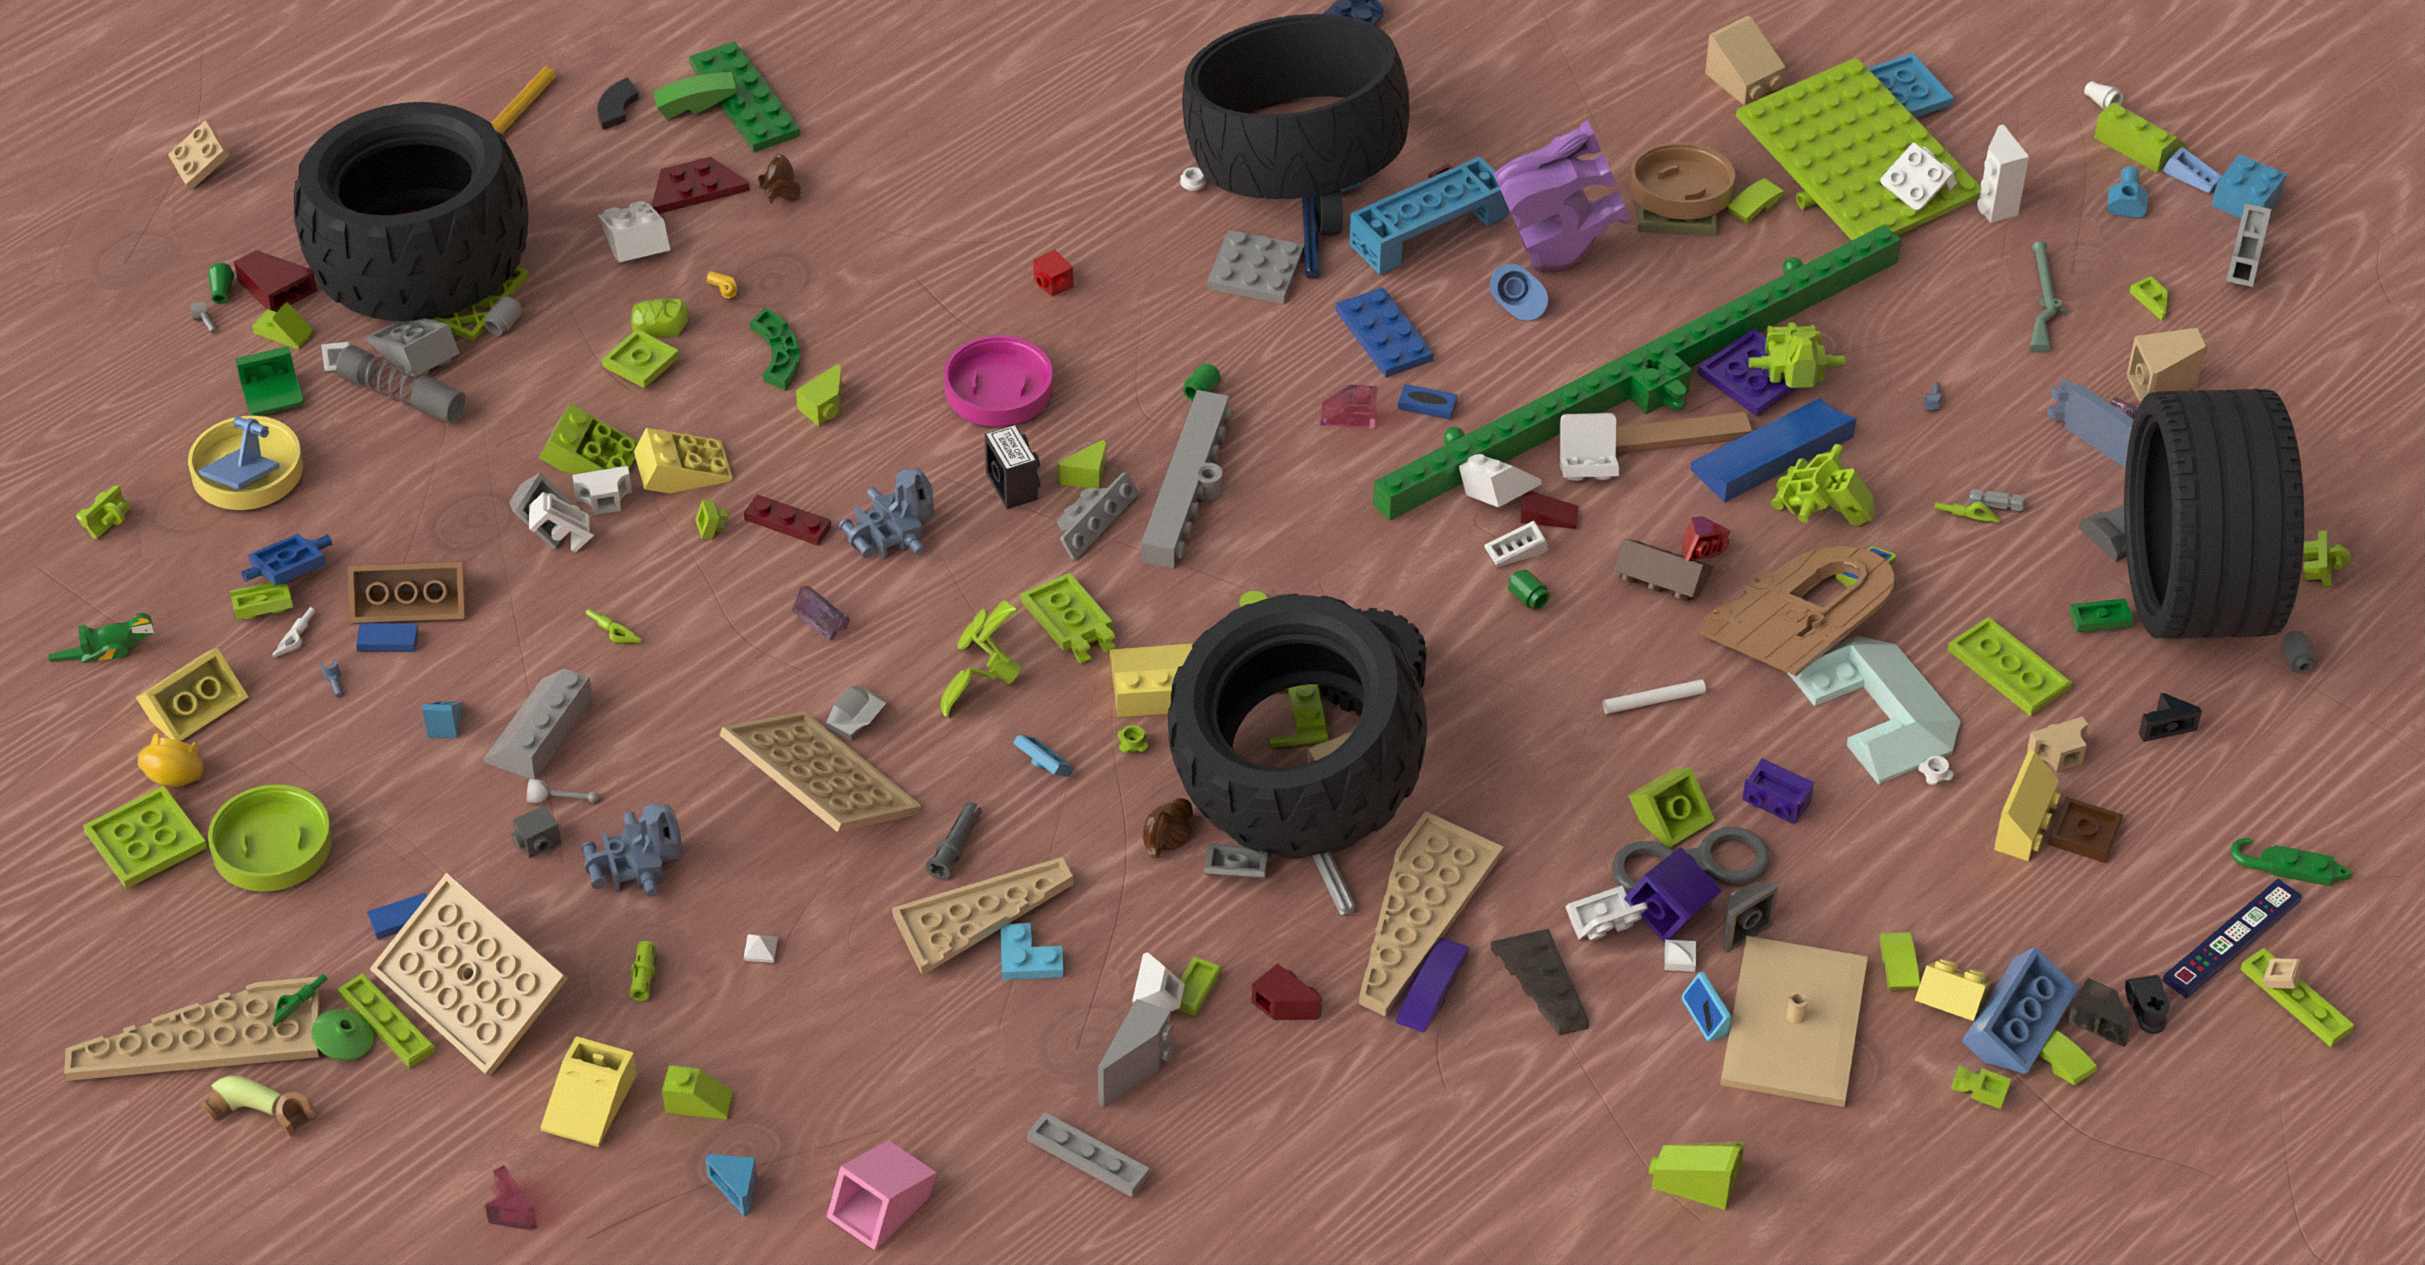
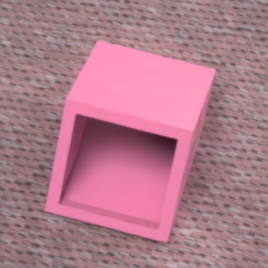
(879, 1193)

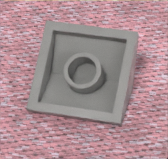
(1235, 861)

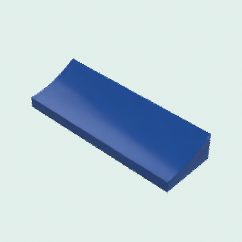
(1773, 449)

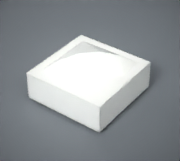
(1680, 955)

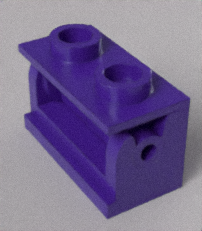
(1778, 791)

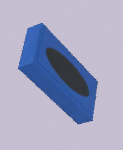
(1427, 401)

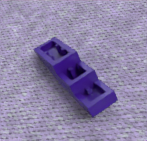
(1432, 985)

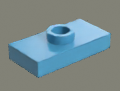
(1043, 756)

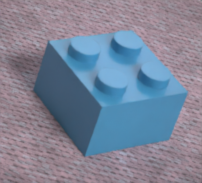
(2250, 184)

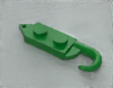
(2292, 863)

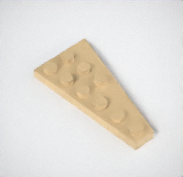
(959, 918)

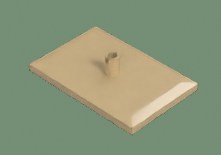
(820, 771)
(468, 974)
(1794, 1021)

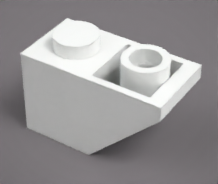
(1158, 985)

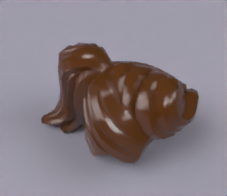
(779, 180)
(1167, 826)

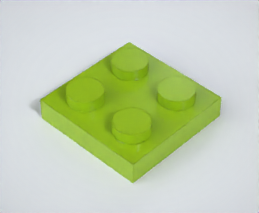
(640, 358)

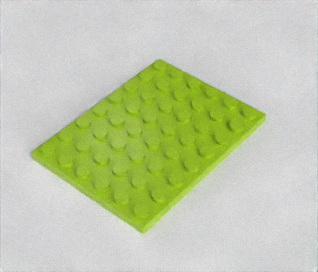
(1840, 139)

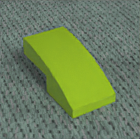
(1754, 199)
(1899, 961)
(2067, 1058)

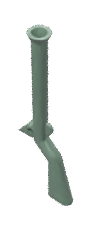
(2040, 339)

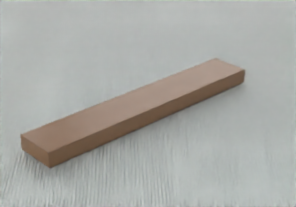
(1682, 432)

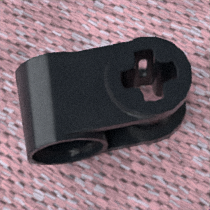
(2148, 1002)

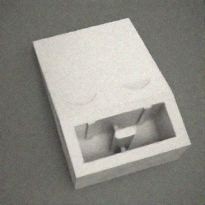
(634, 231)

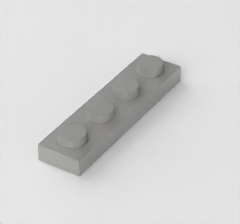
(1088, 1154)

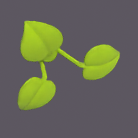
(999, 663)

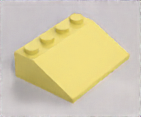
(1145, 678)

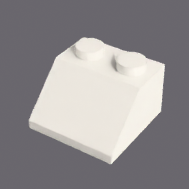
(1494, 480)

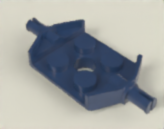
(1365, 10)

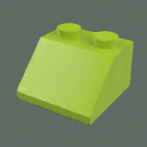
(1672, 806)

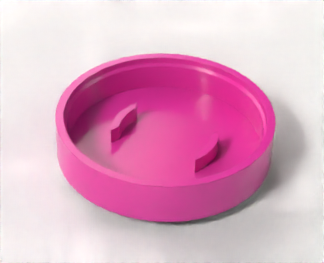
(998, 380)

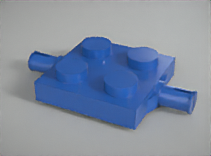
(287, 559)

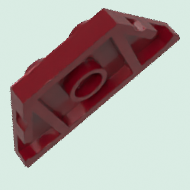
(695, 184)

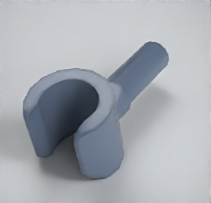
(1931, 401)
(332, 674)

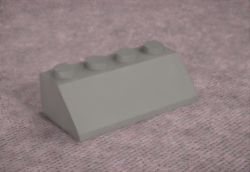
(541, 724)

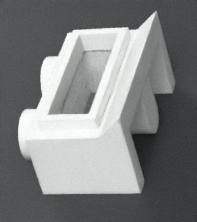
(564, 515)

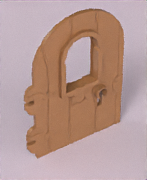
(1774, 617)

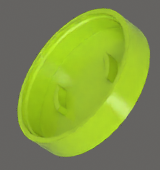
(270, 838)

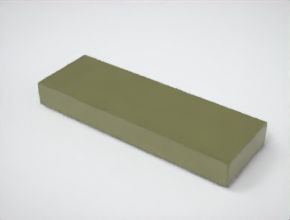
(1655, 223)

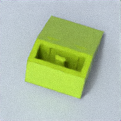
(587, 444)

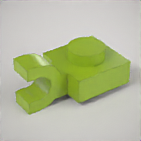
(1986, 1087)

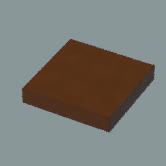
(2085, 829)

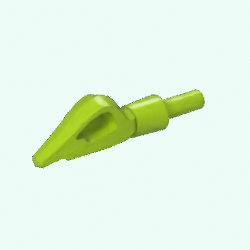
(1969, 511)
(617, 632)

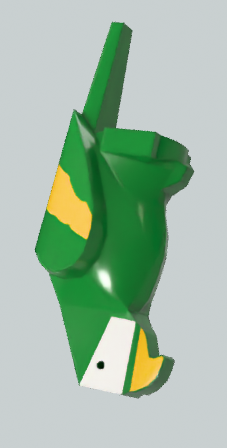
(107, 641)

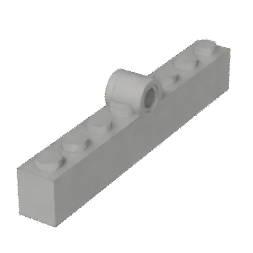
(1188, 479)

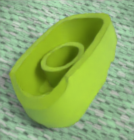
(660, 317)

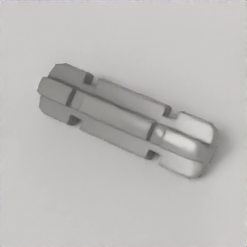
(1997, 499)

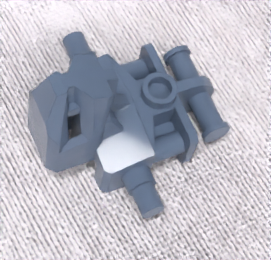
(894, 518)
(638, 851)

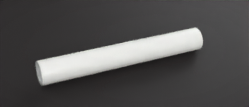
(1654, 696)

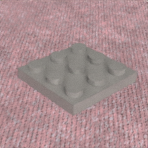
(1255, 266)

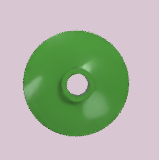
(342, 1044)

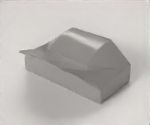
(854, 711)

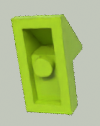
(283, 327)

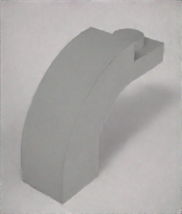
(2248, 245)

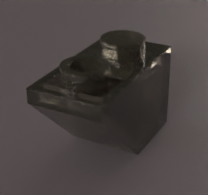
(2101, 1012)

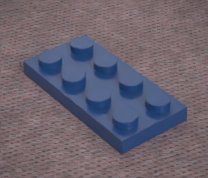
(1384, 332)

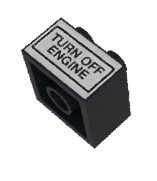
(1012, 466)

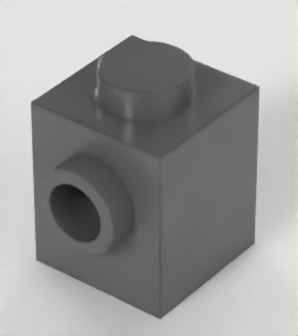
(536, 832)

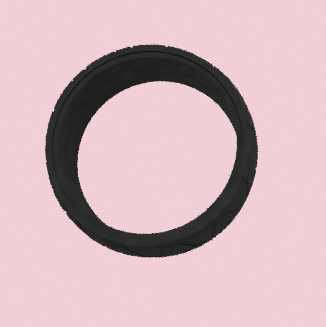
(1300, 150)

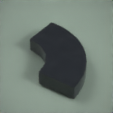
(615, 101)

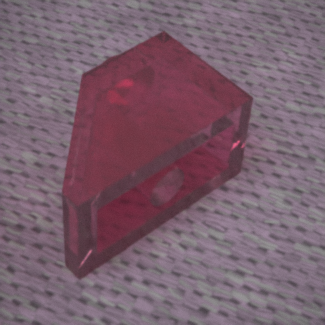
(1351, 407)

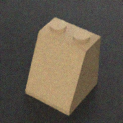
(1744, 61)
(2166, 361)

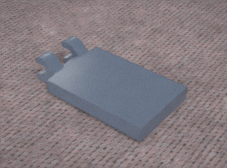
(2092, 420)

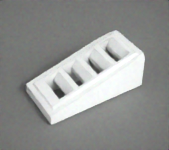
(1521, 535)

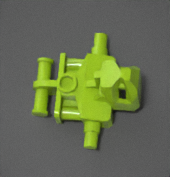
(1795, 356)
(1824, 484)

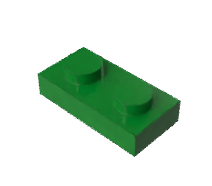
(2101, 615)

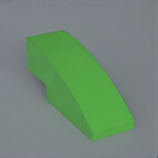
(694, 93)

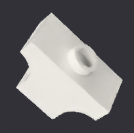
(602, 489)

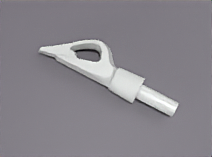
(292, 640)

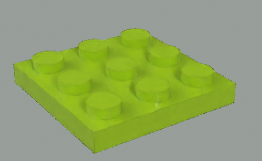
(145, 837)

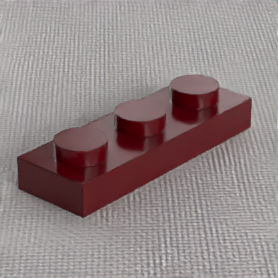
(787, 519)

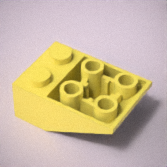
(680, 461)
(589, 1091)

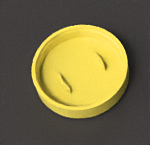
(224, 438)

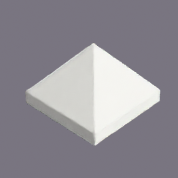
(331, 353)
(760, 948)

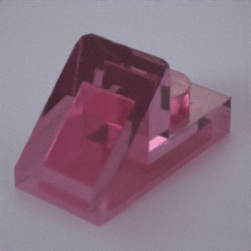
(510, 1205)

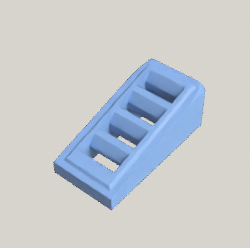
(2188, 167)

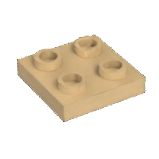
(198, 154)

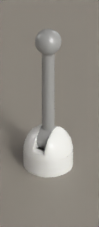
(539, 791)

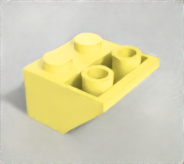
(1954, 989)

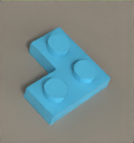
(1023, 960)

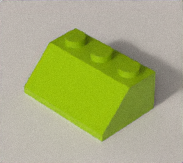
(2136, 137)

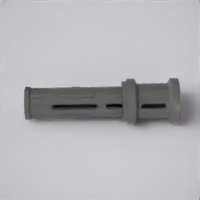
(949, 849)

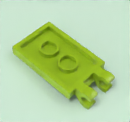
(1070, 616)

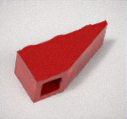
(1704, 539)

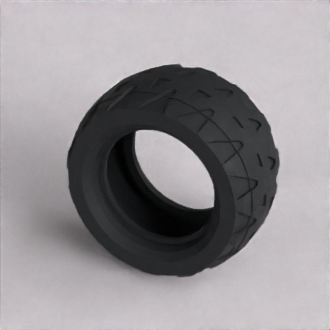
(417, 260)
(1280, 647)

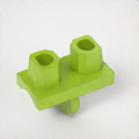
(106, 511)
(2328, 558)

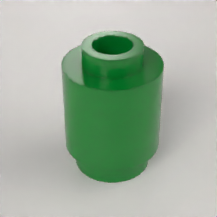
(1204, 378)
(1528, 589)

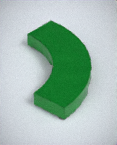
(783, 345)

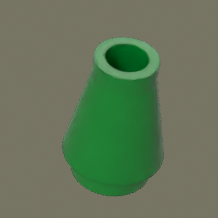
(220, 281)

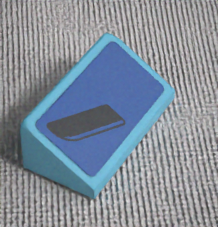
(1707, 1008)

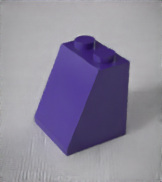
(1673, 893)

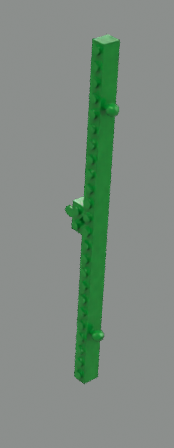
(1648, 375)

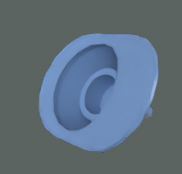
(1518, 291)

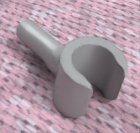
(199, 311)

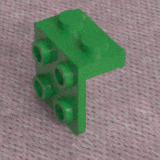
(269, 381)

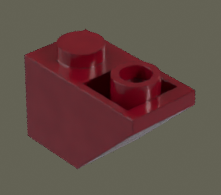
(1285, 996)

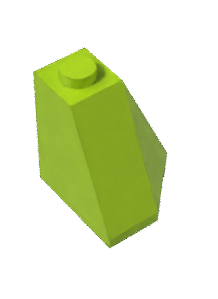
(1698, 1171)

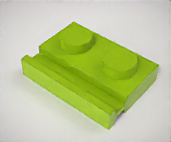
(260, 599)

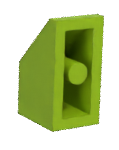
(821, 396)
(695, 1094)

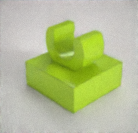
(710, 519)

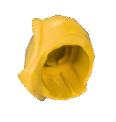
(171, 762)

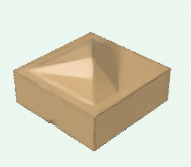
(2282, 973)

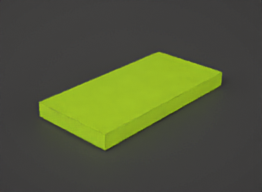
(2009, 666)

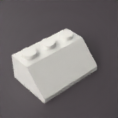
(2003, 177)

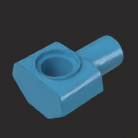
(2128, 196)

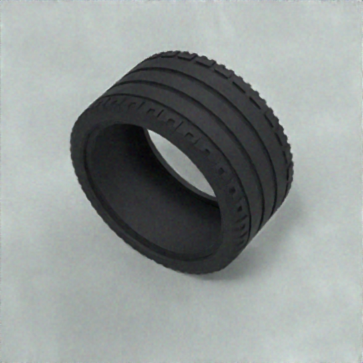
(2213, 513)

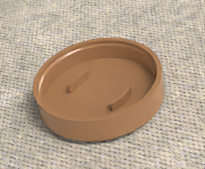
(1682, 180)

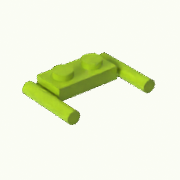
(1307, 718)

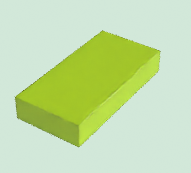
(1198, 981)

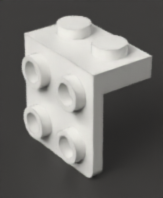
(1918, 177)
(1588, 446)
(1603, 912)

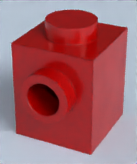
(1053, 273)

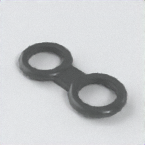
(1701, 855)

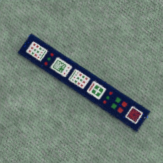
(2232, 938)

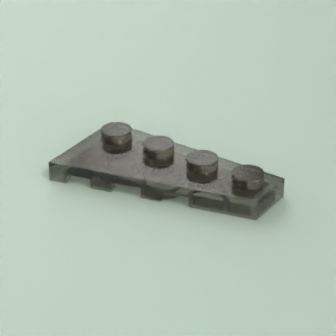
(1544, 977)

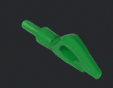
(294, 1001)

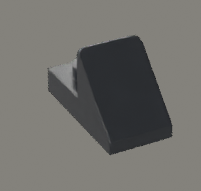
(2170, 719)

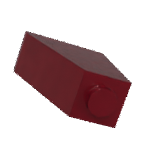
(274, 280)

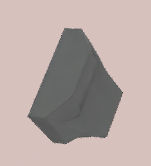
(2107, 532)

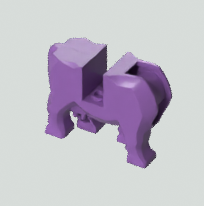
(1550, 202)

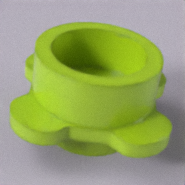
(1132, 739)

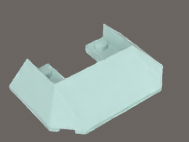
(1919, 718)

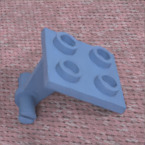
(244, 464)

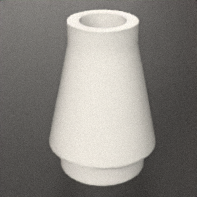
(2103, 94)

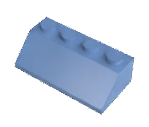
(2021, 1012)

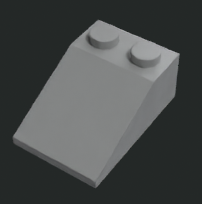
(415, 345)
(1135, 1051)

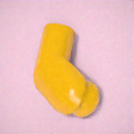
(726, 284)

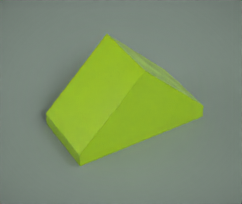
(1084, 467)

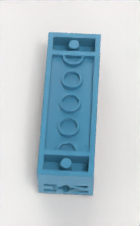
(1384, 225)

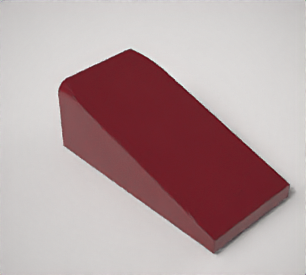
(1548, 511)

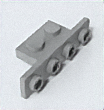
(1094, 513)

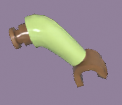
(240, 1092)

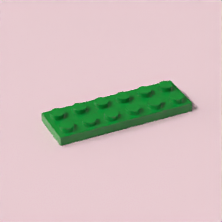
(754, 107)

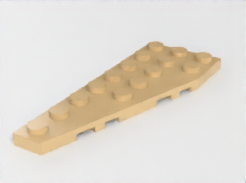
(1427, 890)
(205, 1036)

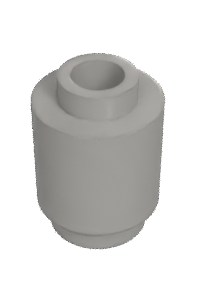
(503, 315)

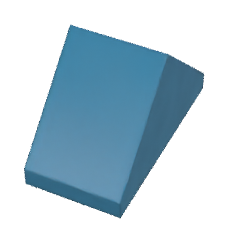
(442, 718)
(734, 1177)

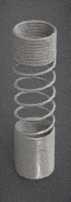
(427, 395)

